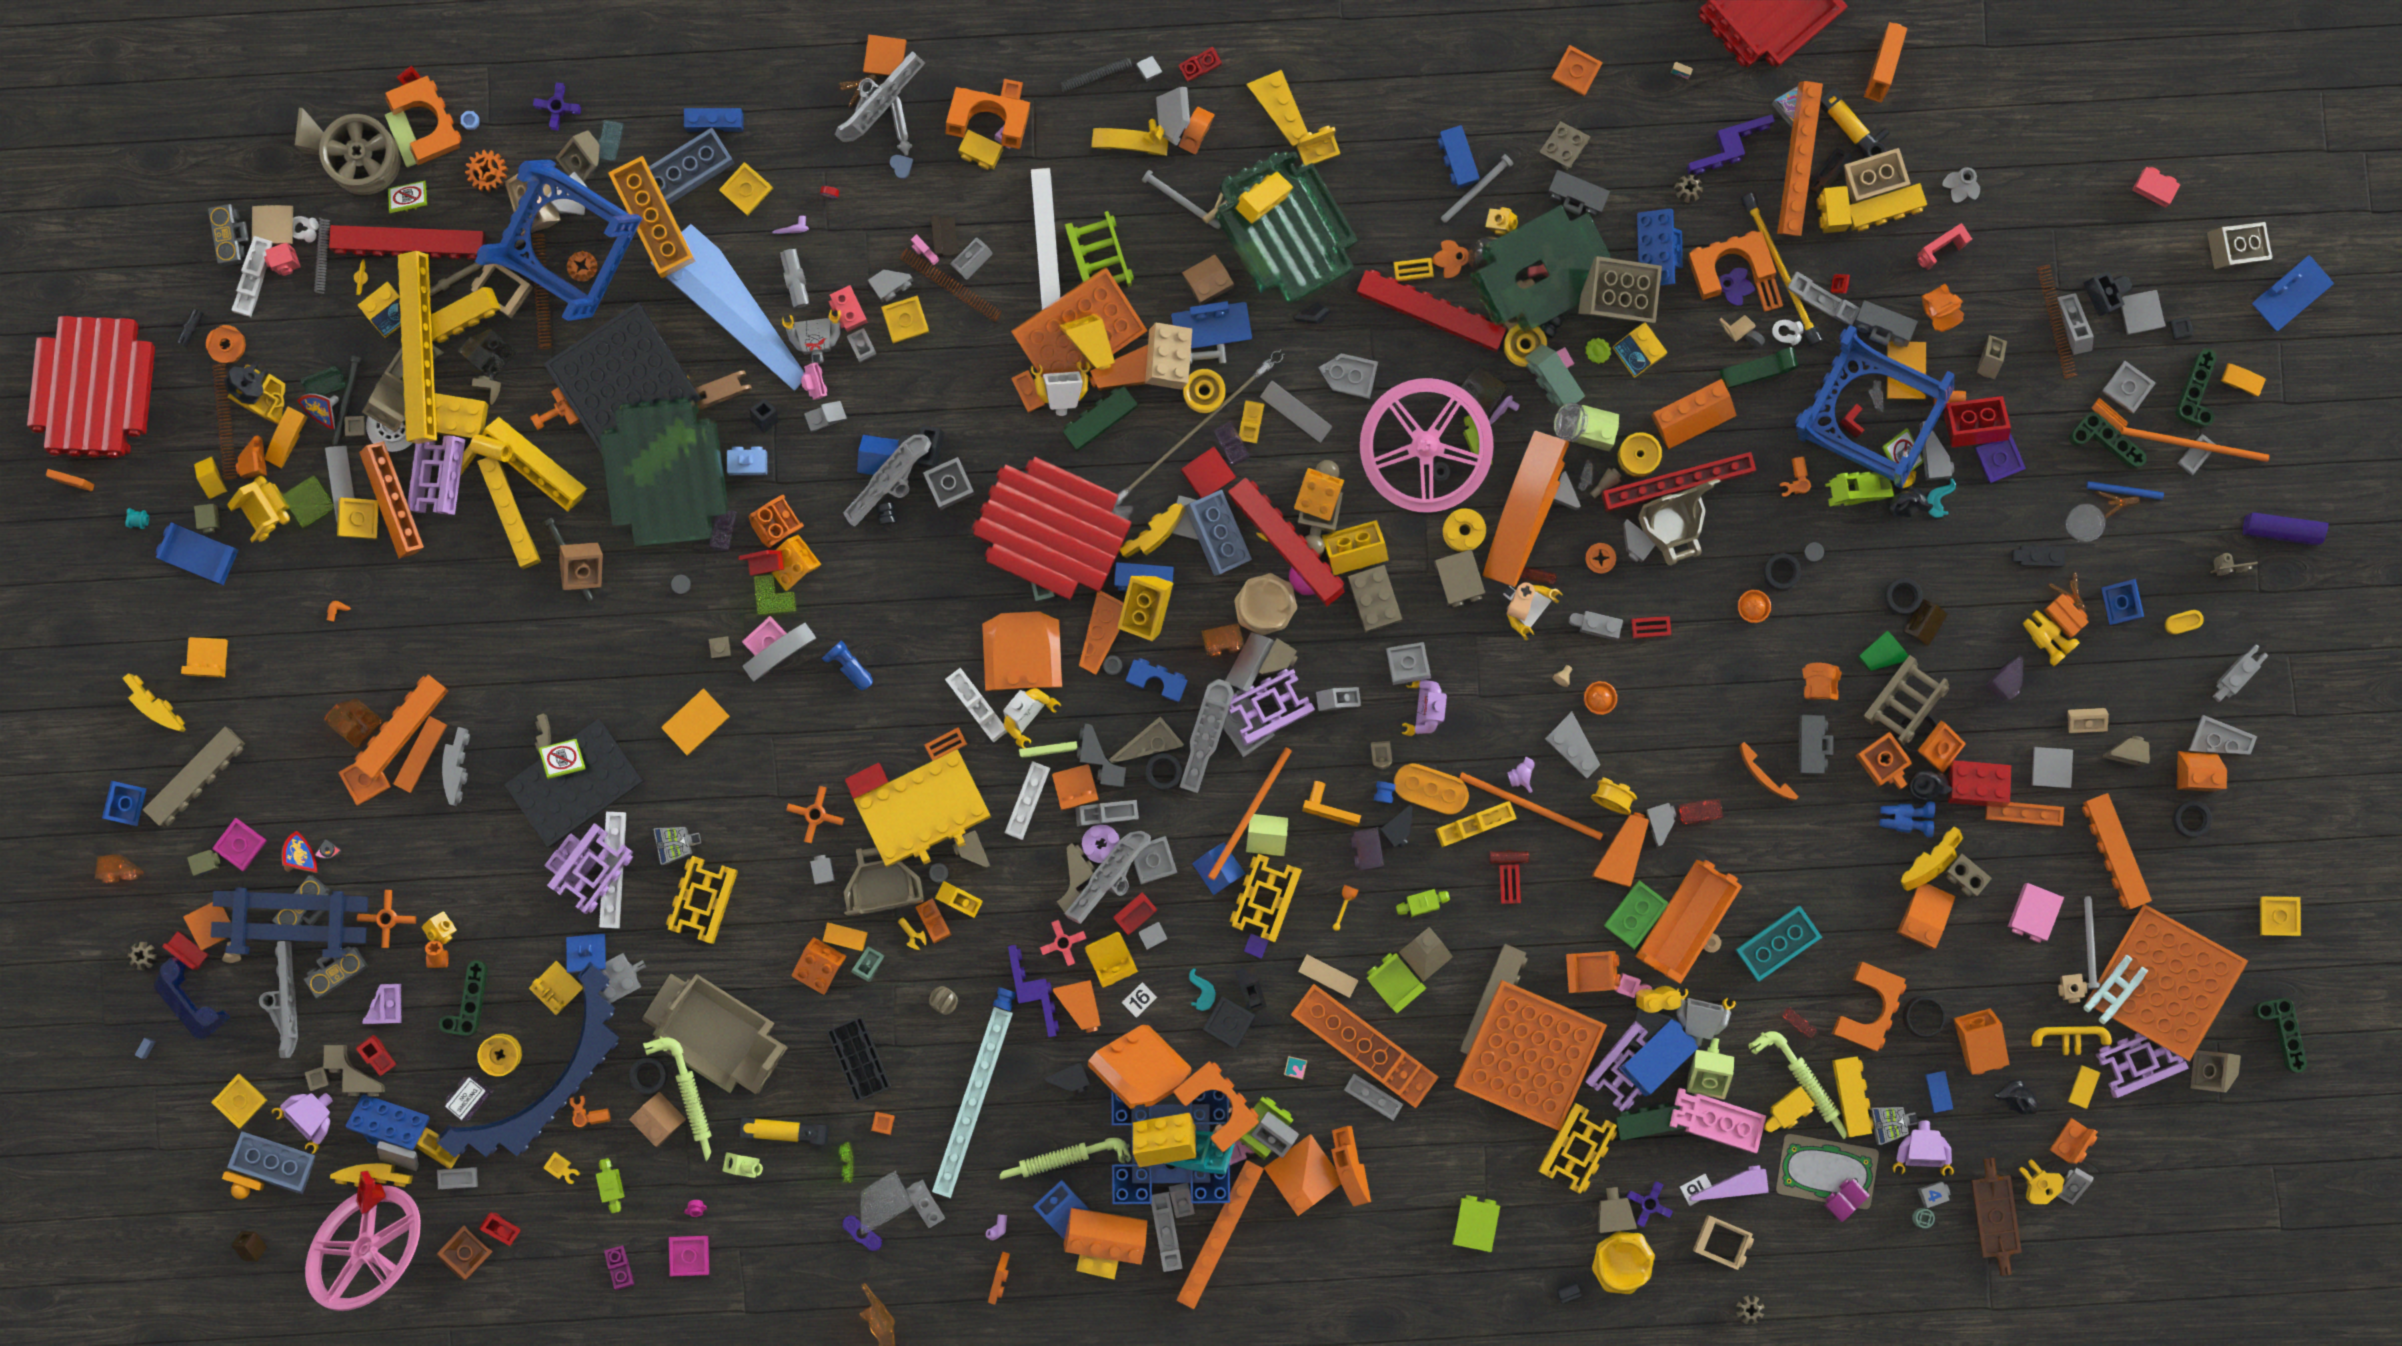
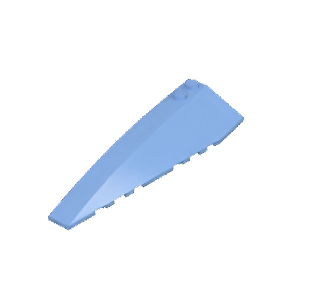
(723, 297)

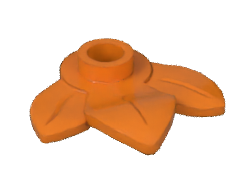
(1448, 258)

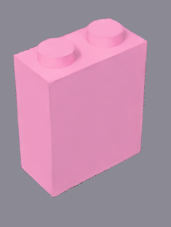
(2035, 912)

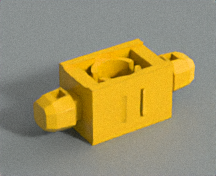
(275, 498)

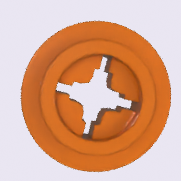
(583, 274)
(1607, 551)

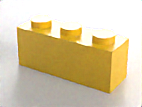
(1263, 197)

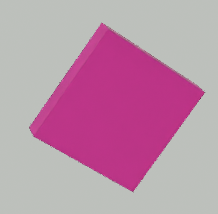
(239, 844)
(689, 1255)

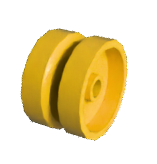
(1635, 465)

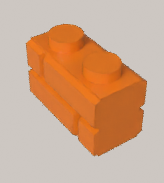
(2066, 615)

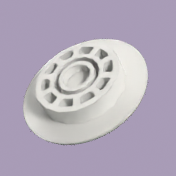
(392, 444)

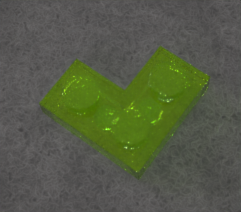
(768, 600)

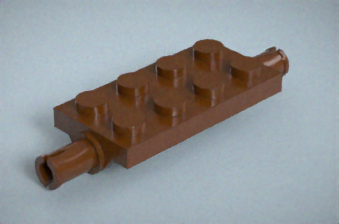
(1996, 1216)

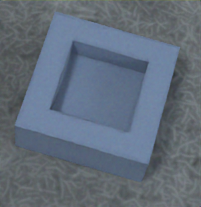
(145, 1048)

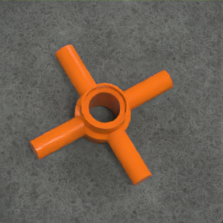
(823, 816)
(394, 918)

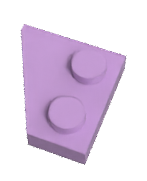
(385, 1006)

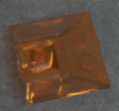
(353, 721)
(116, 866)

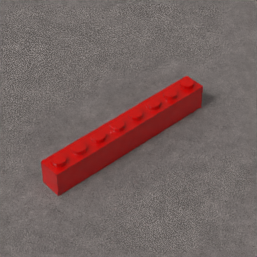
(404, 240)
(1430, 310)
(1677, 481)
(1286, 541)

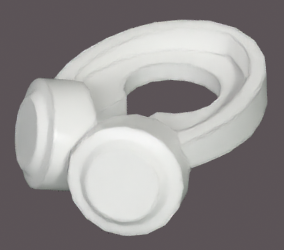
(308, 235)
(1797, 327)

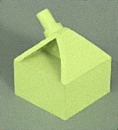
(1710, 1072)

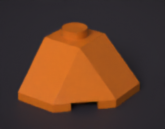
(252, 459)

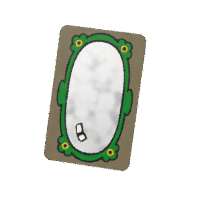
(1817, 1167)

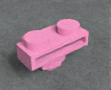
(813, 381)

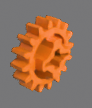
(487, 163)

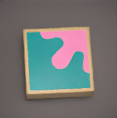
(1681, 70)
(1295, 1067)

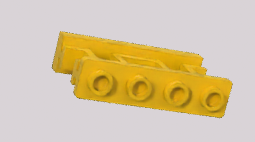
(1279, 902)
(718, 905)
(1563, 1140)

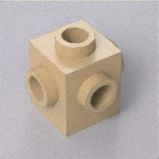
(2065, 988)

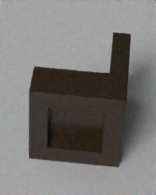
(249, 1246)

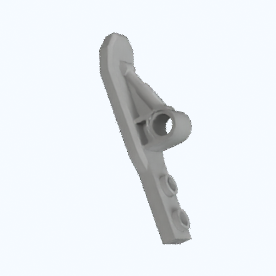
(877, 99)
(889, 478)
(1207, 732)
(1109, 875)
(284, 1005)

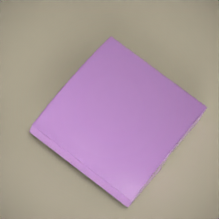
(561, 855)

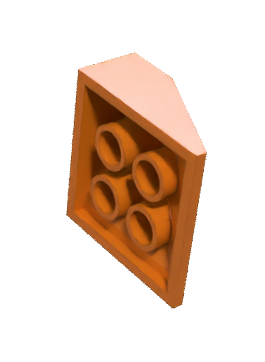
(1303, 1175)

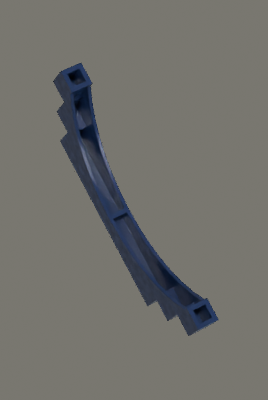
(519, 1129)

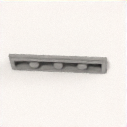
(1296, 411)
(339, 474)

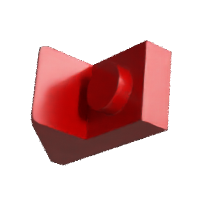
(368, 1192)
(499, 1228)

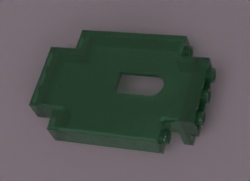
(1567, 254)

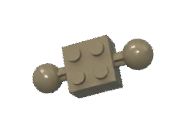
(1318, 524)

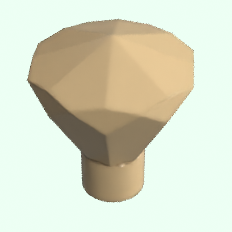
(1562, 677)
(231, 958)

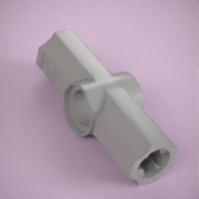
(794, 278)

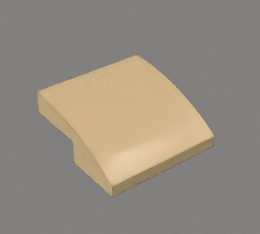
(273, 223)

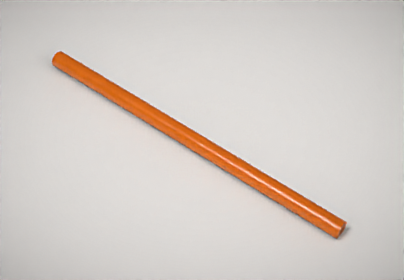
(2194, 444)
(1531, 806)
(1249, 814)

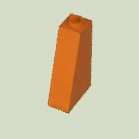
(1885, 62)
(1126, 371)
(1623, 854)

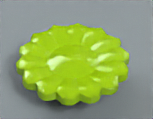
(1598, 350)

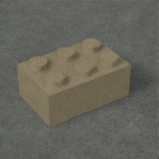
(1374, 598)

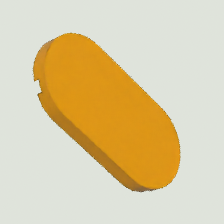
(1431, 789)

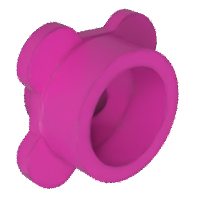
(695, 1208)

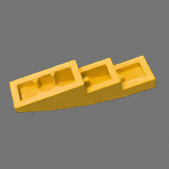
(1475, 824)

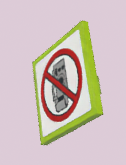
(407, 196)
(1901, 446)
(562, 758)

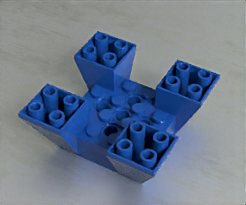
(1134, 1183)

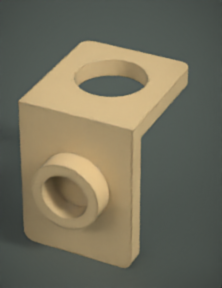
(1739, 328)

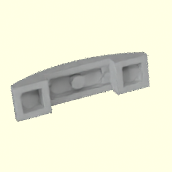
(1822, 299)
(778, 651)
(1166, 1232)

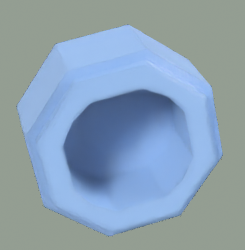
(469, 120)

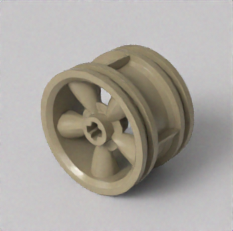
(353, 125)

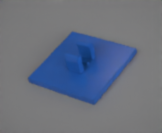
(584, 950)

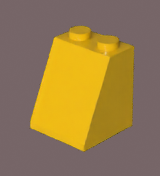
(1090, 339)

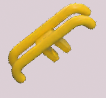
(2103, 1033)

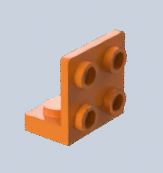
(1075, 787)
(818, 965)
(2073, 1142)

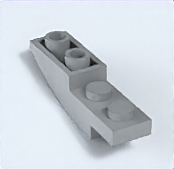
(453, 774)

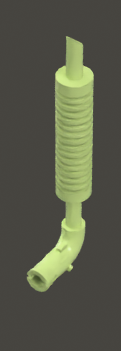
(1804, 1077)
(688, 1089)
(1066, 1156)

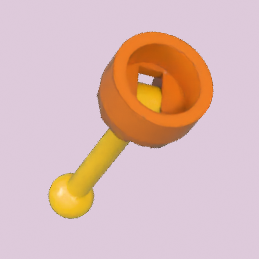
(1348, 894)

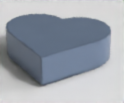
(901, 165)

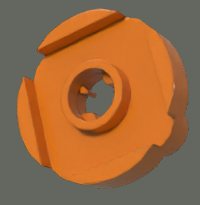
(230, 354)

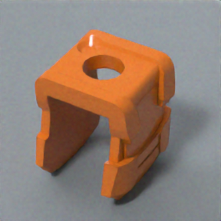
(1942, 308)
(1821, 681)

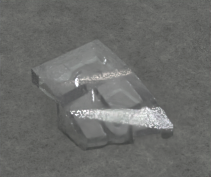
(883, 1202)

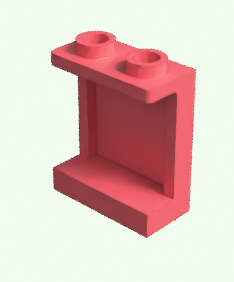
(1958, 235)

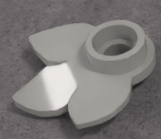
(1960, 187)

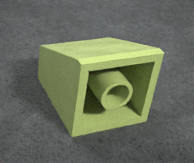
(1600, 430)

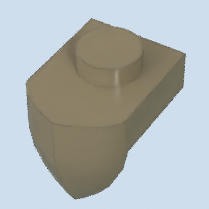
(486, 384)
(1381, 754)

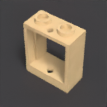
(518, 297)
(1705, 1233)

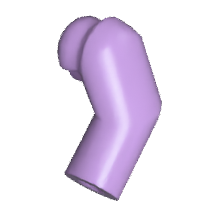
(997, 1230)

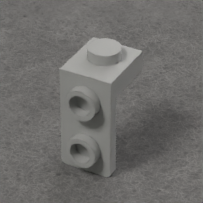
(925, 1203)

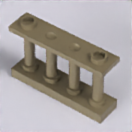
(1898, 683)

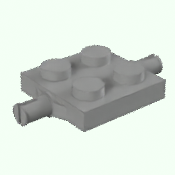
(622, 977)

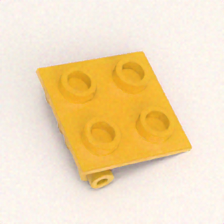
(555, 987)

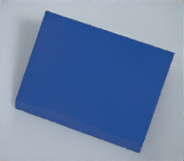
(874, 453)
(2122, 602)
(124, 803)
(1228, 874)

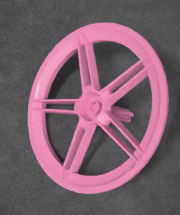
(1426, 445)
(361, 1251)

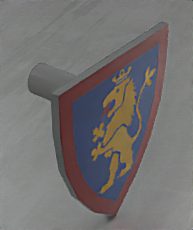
(319, 408)

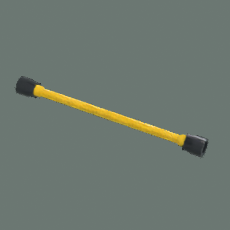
(1751, 205)

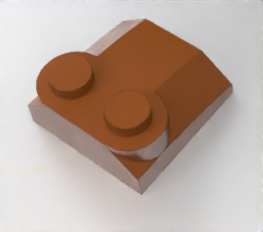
(463, 1253)

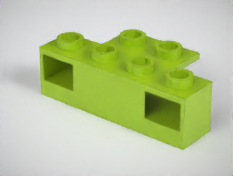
(1867, 486)

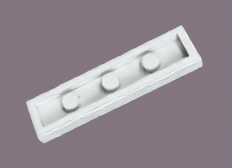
(1027, 800)

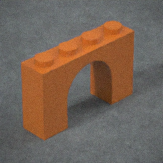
(422, 94)
(969, 102)
(1751, 247)
(1889, 988)
(1241, 1117)

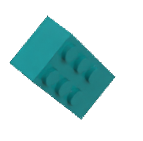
(1778, 943)

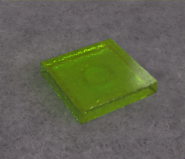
(308, 501)

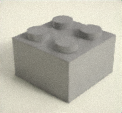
(949, 483)

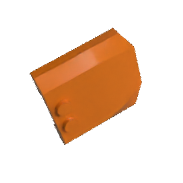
(1022, 651)
(1140, 1067)

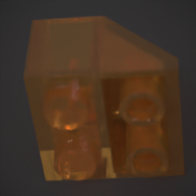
(1222, 639)

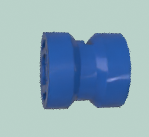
(1384, 792)
(1004, 999)

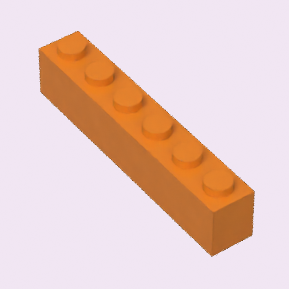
(391, 499)
(401, 726)
(2116, 851)

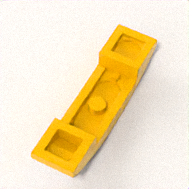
(1127, 140)

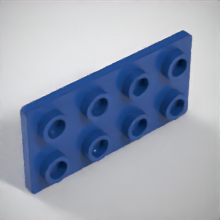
(1660, 243)
(2292, 293)
(1215, 323)
(387, 1123)

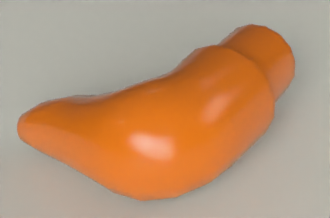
(333, 607)

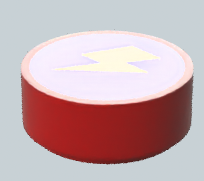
(830, 192)

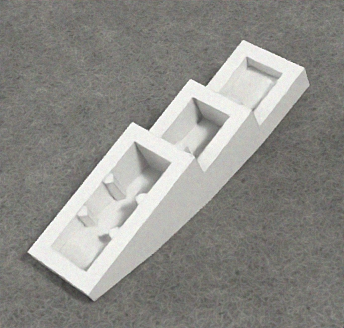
(252, 277)
(976, 704)

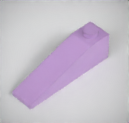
(1744, 1183)

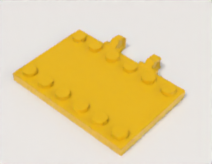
(922, 809)

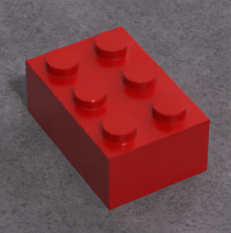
(1977, 421)
(1979, 783)

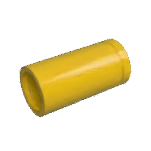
(491, 448)

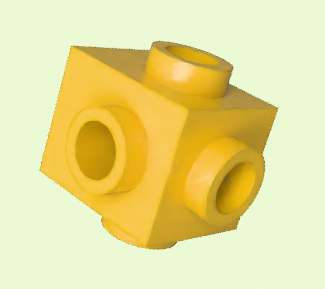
(1501, 221)
(439, 928)

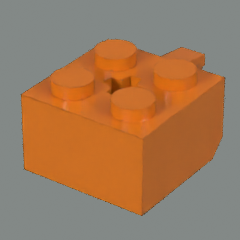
(1896, 761)

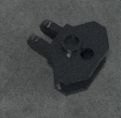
(247, 382)

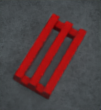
(1653, 619)
(1517, 884)

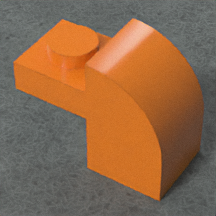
(1196, 130)

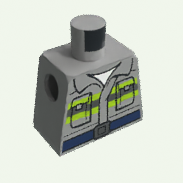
(674, 843)
(1891, 1123)

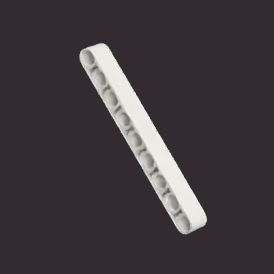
(1045, 236)

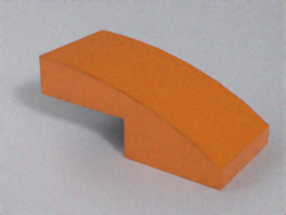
(933, 921)

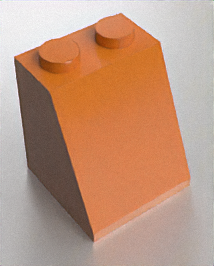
(2200, 772)
(1982, 1041)

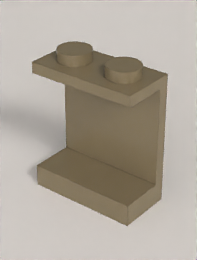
(387, 402)
(1460, 578)

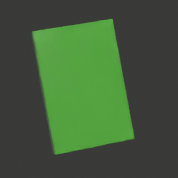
(1636, 914)

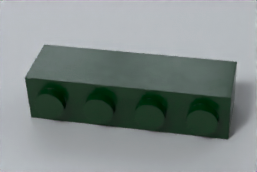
(1100, 418)
(1645, 1122)

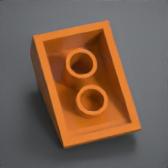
(1926, 915)

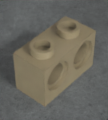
(1970, 871)

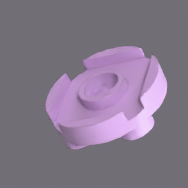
(1095, 834)

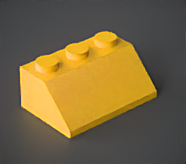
(1355, 547)
(1145, 606)

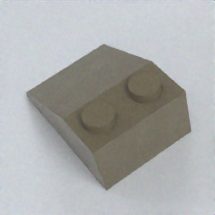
(2239, 245)

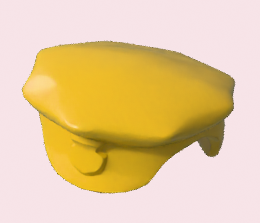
(1623, 1262)

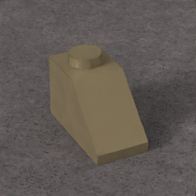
(1992, 357)
(972, 850)

